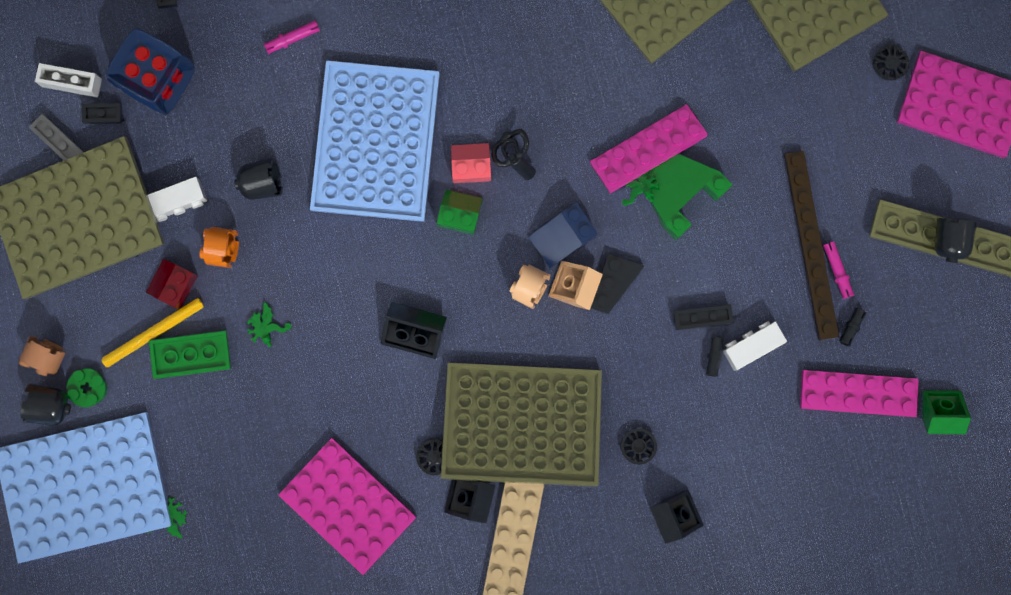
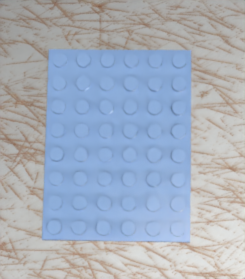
(375, 141)
(83, 487)

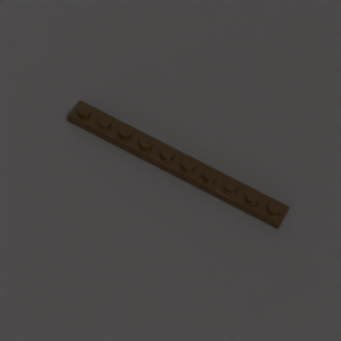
(811, 245)

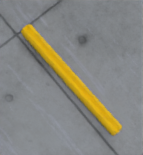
(152, 332)

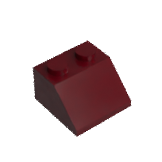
(171, 284)

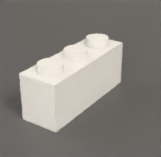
(68, 80)
(177, 198)
(754, 345)

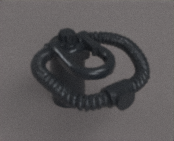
(516, 159)

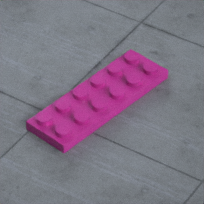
(648, 149)
(859, 393)

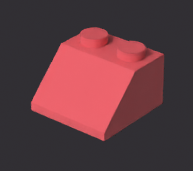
(470, 163)

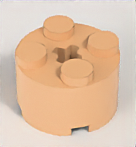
(529, 286)

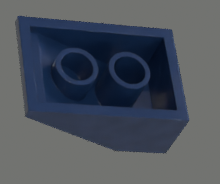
(563, 235)

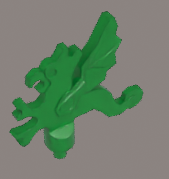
(643, 186)
(263, 329)
(178, 516)

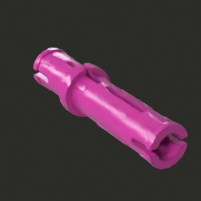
(291, 37)
(838, 270)

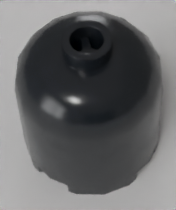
(259, 180)
(954, 239)
(44, 405)

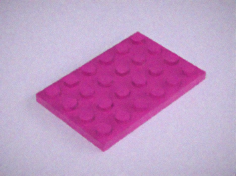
(959, 104)
(347, 506)

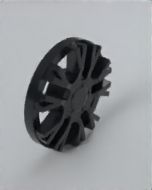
(891, 62)
(638, 446)
(433, 457)

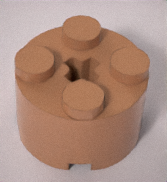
(42, 355)

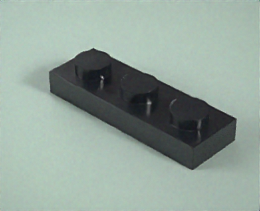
(703, 317)

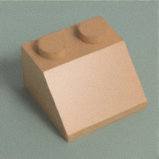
(575, 285)

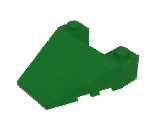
(678, 183)

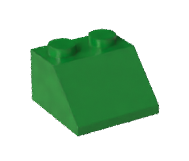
(459, 212)
(945, 412)

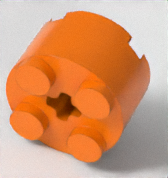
(219, 247)

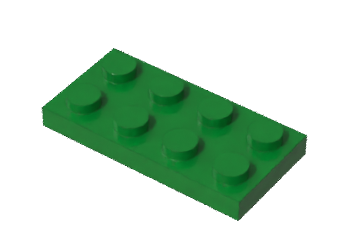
(190, 354)

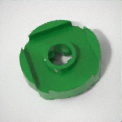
(76, 393)

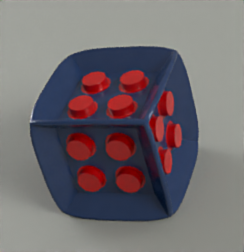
(150, 71)

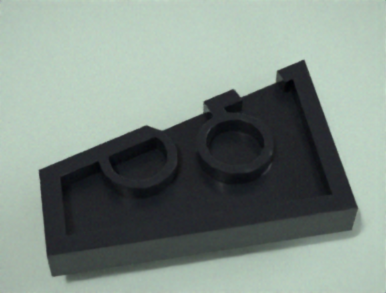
(616, 279)

